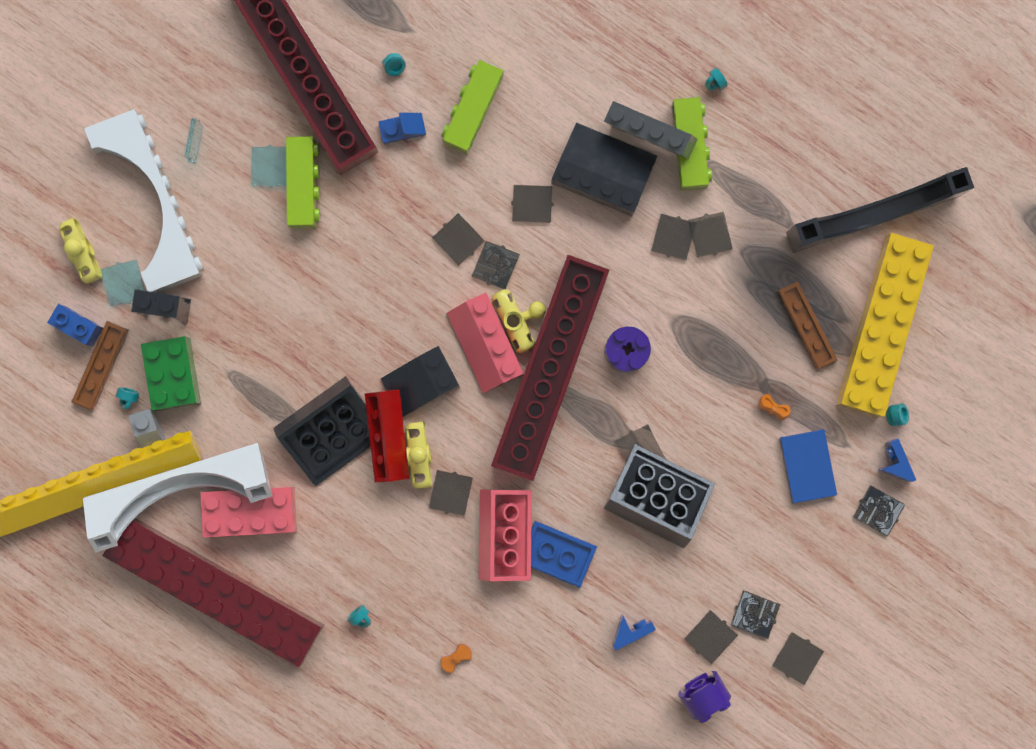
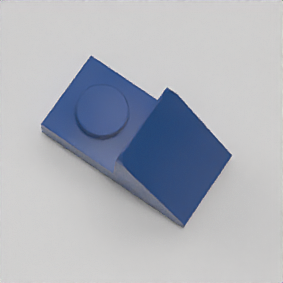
(402, 127)
(901, 467)
(626, 636)

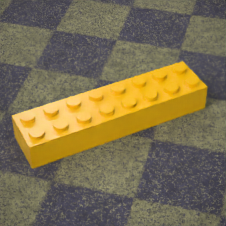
(885, 325)

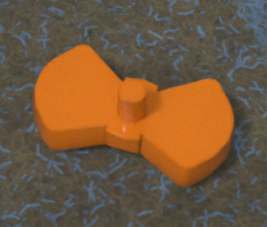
(781, 411)
(462, 652)

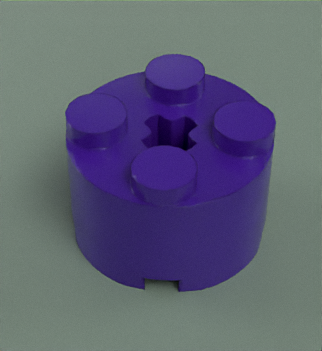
(638, 343)
(705, 696)

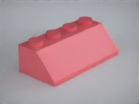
(484, 343)
(505, 535)

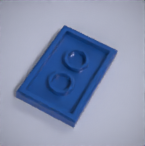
(808, 466)
(560, 554)

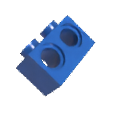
(75, 325)

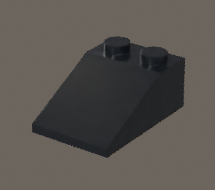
(421, 380)

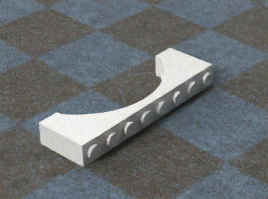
(174, 257)
(113, 510)

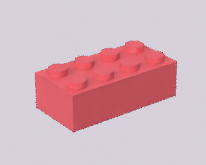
(233, 514)

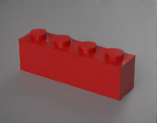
(387, 436)

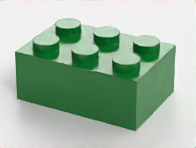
(170, 373)

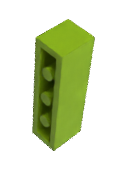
(473, 106)
(688, 118)
(301, 182)

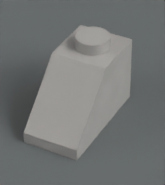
(146, 427)

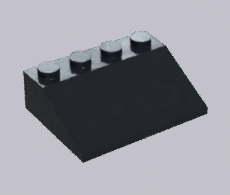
(604, 169)
(326, 431)
(659, 496)

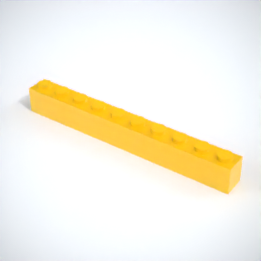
(67, 493)

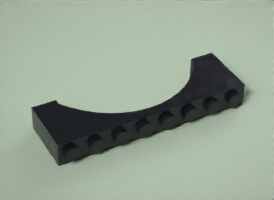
(827, 228)

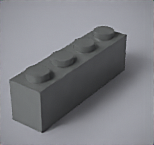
(650, 130)

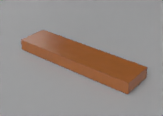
(807, 325)
(100, 366)

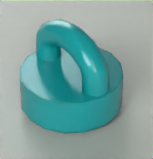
(394, 64)
(718, 79)
(128, 395)
(897, 414)
(358, 615)

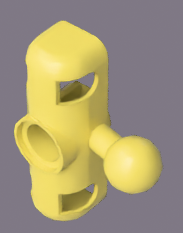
(80, 251)
(519, 333)
(418, 455)

